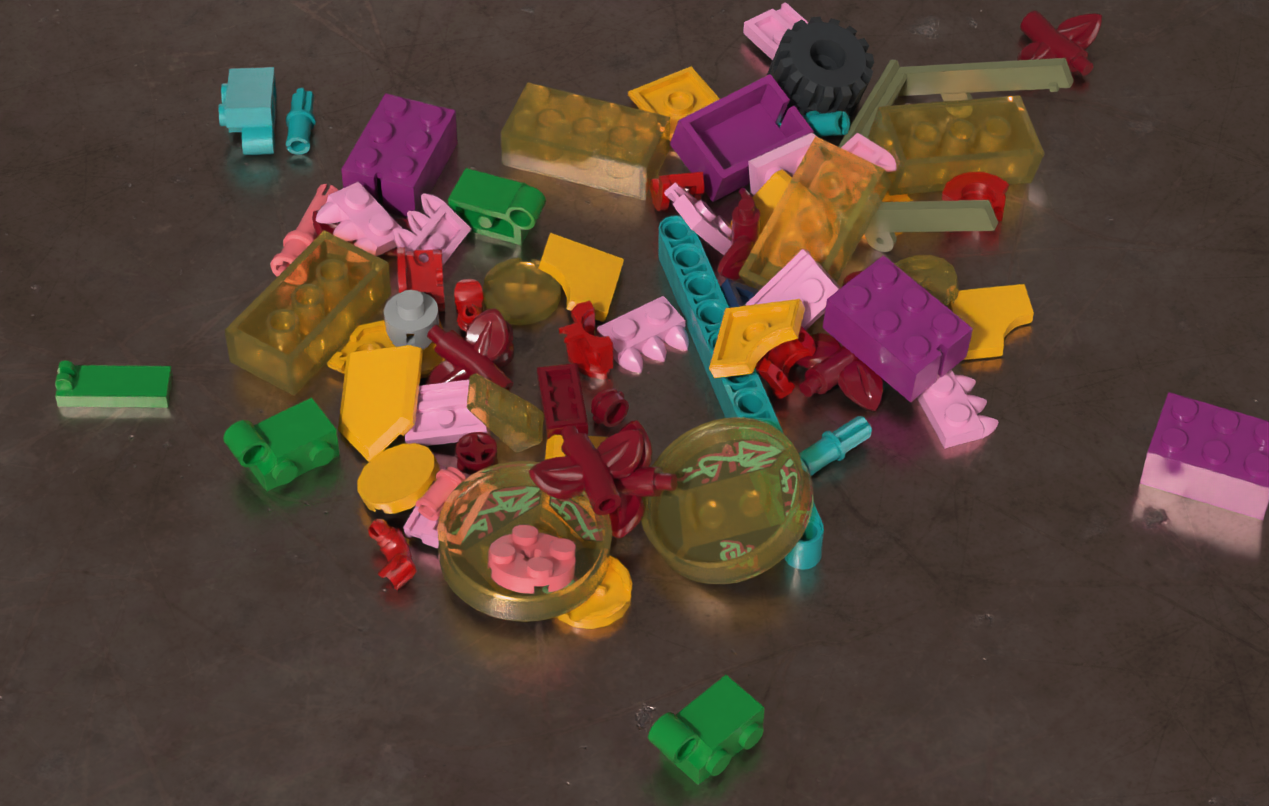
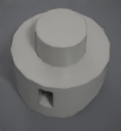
(410, 314)

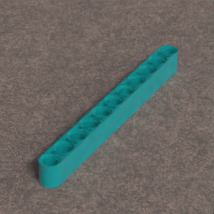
(703, 311)

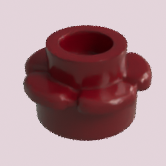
(609, 407)

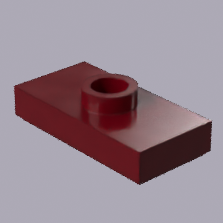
(562, 398)

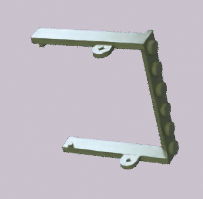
(953, 83)

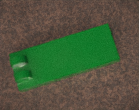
(113, 386)

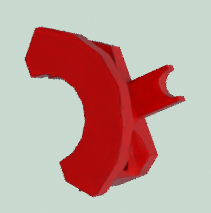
(691, 182)
(978, 187)
(422, 276)
(589, 351)
(777, 362)

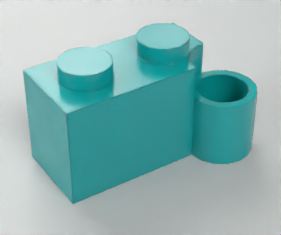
(250, 108)

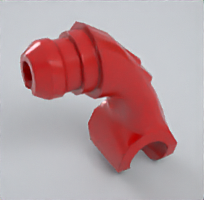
(468, 301)
(396, 549)

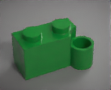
(496, 205)
(284, 444)
(710, 730)

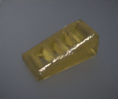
(505, 414)

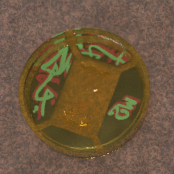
(735, 502)
(489, 508)

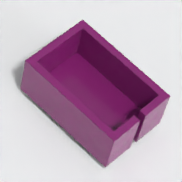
(734, 131)
(406, 148)
(897, 328)
(1210, 456)

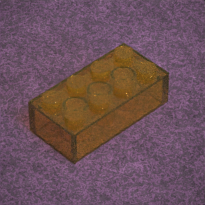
(954, 138)
(585, 140)
(820, 212)
(308, 312)

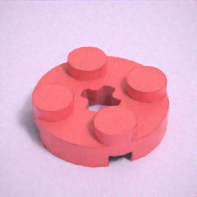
(531, 560)

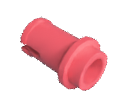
(433, 500)

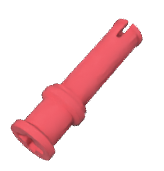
(299, 239)

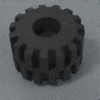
(822, 67)

